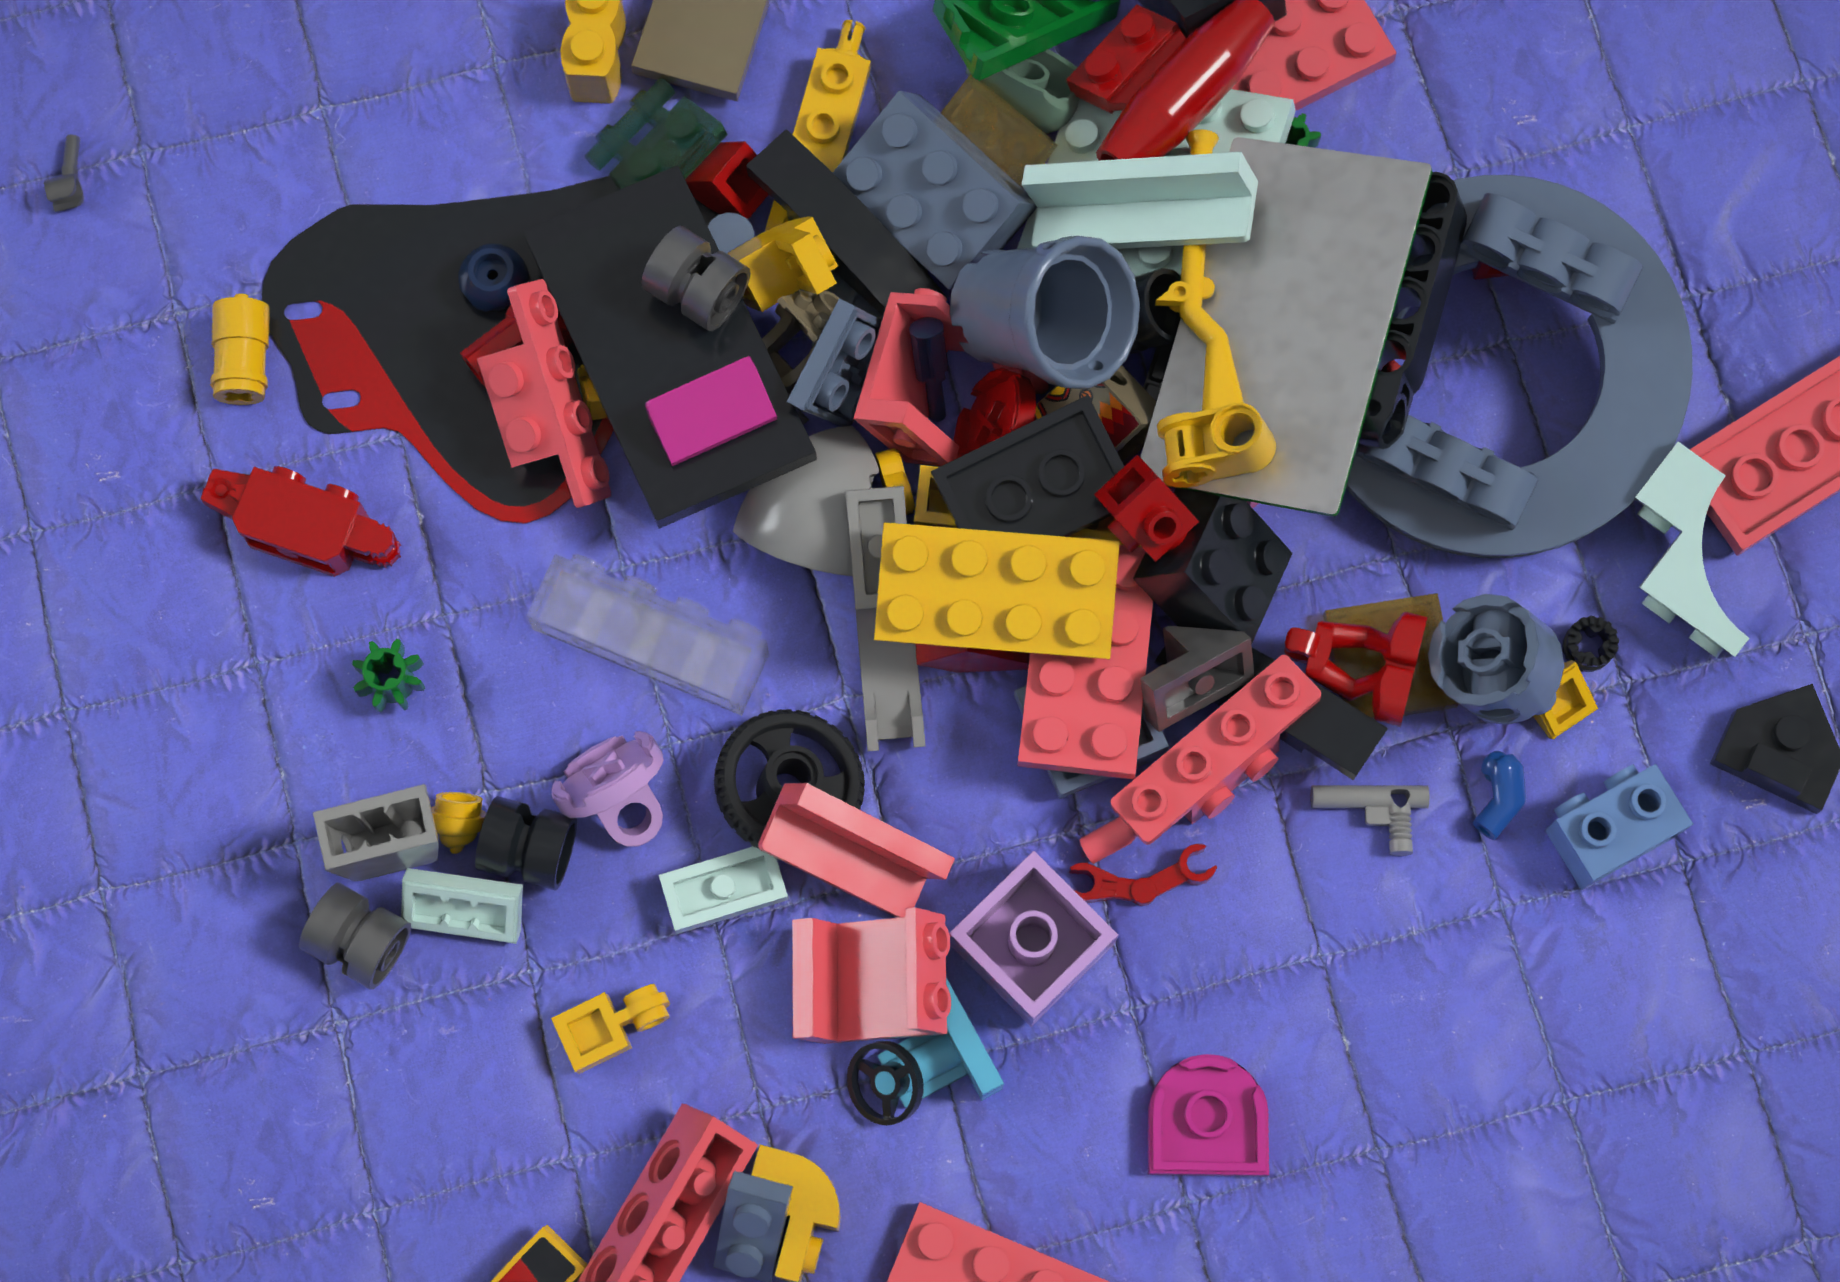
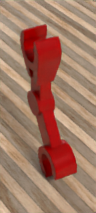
(1143, 890)

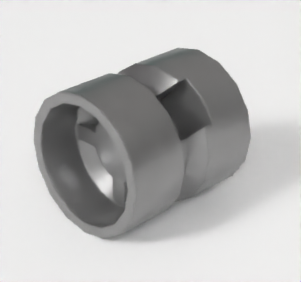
(702, 282)
(350, 933)

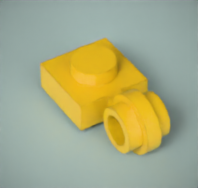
(596, 1031)

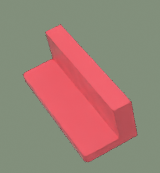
(850, 849)

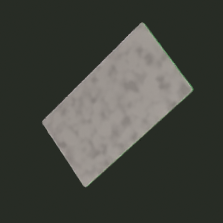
(1302, 315)

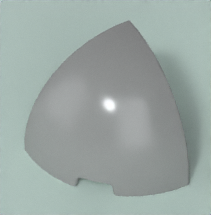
(805, 510)

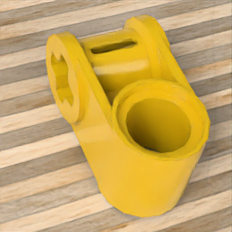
(1202, 441)

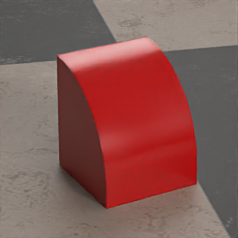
(723, 180)

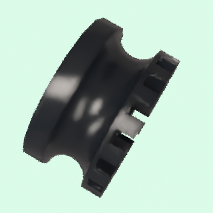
(1592, 627)

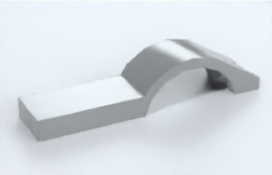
(886, 668)

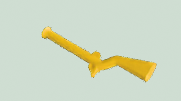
(1186, 297)

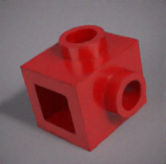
(1145, 510)

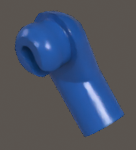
(1508, 793)

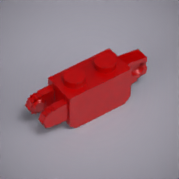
(300, 521)

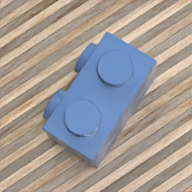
(1617, 825)

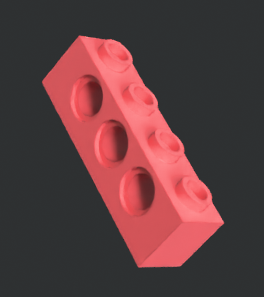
(672, 1202)

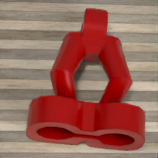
(1389, 684)

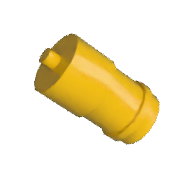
(240, 349)

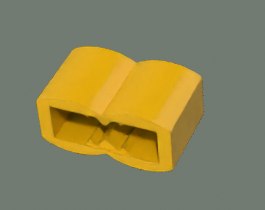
(592, 49)

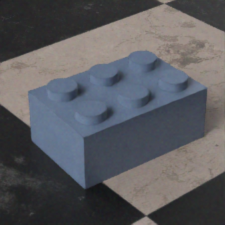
(933, 187)

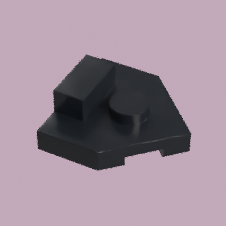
(1783, 748)

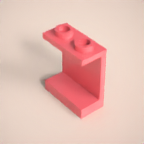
(892, 399)
(870, 978)

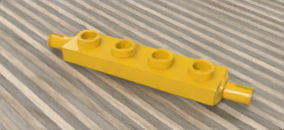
(830, 104)

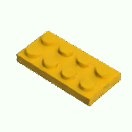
(996, 590)

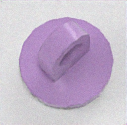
(609, 779)

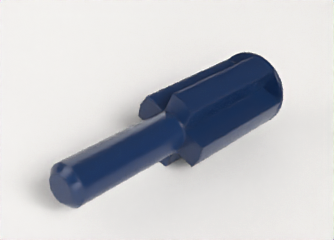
(930, 362)

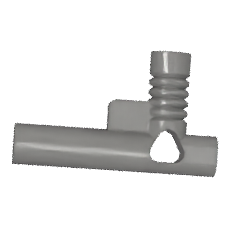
(1378, 806)

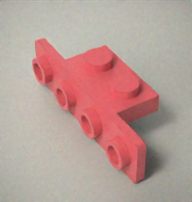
(540, 399)
(1218, 753)

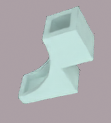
(1677, 585)

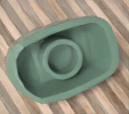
(1038, 89)

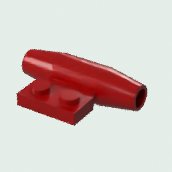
(1165, 79)

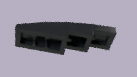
(861, 245)
(1328, 730)

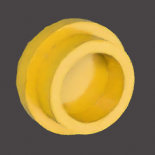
(457, 818)

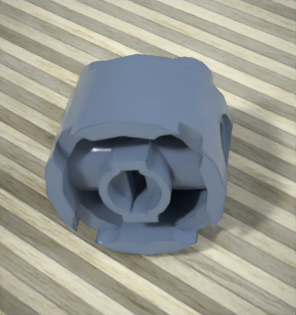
(1497, 660)

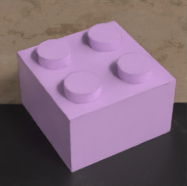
(1032, 938)

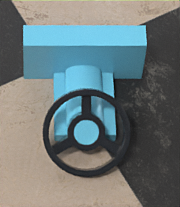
(923, 1067)

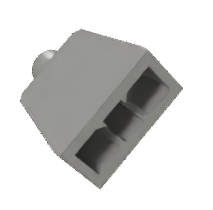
(378, 834)

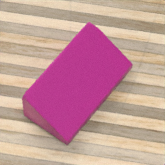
(710, 410)

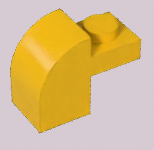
(785, 261)
(811, 1205)

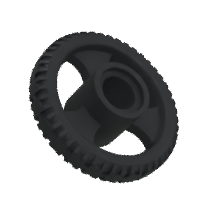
(772, 735)

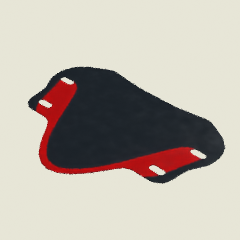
(398, 331)

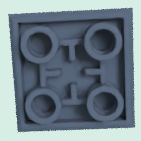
(837, 365)

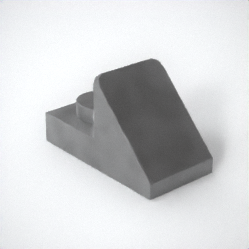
(1198, 671)

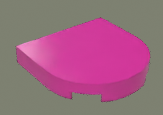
(1208, 1121)

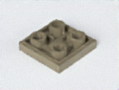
(700, 43)

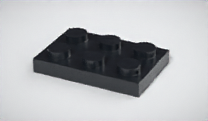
(1034, 476)

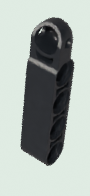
(1414, 337)

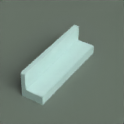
(1145, 200)

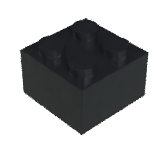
(1221, 569)

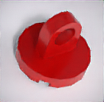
(1002, 406)

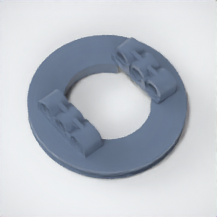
(1594, 259)

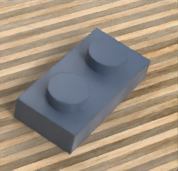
(752, 1226)

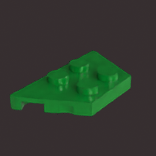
(1006, 32)

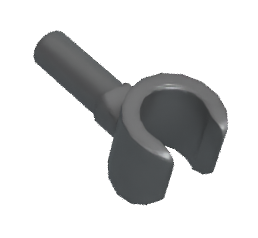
(66, 190)

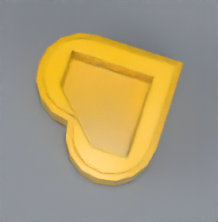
(893, 474)

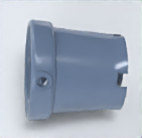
(1050, 310)

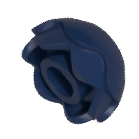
(488, 293)

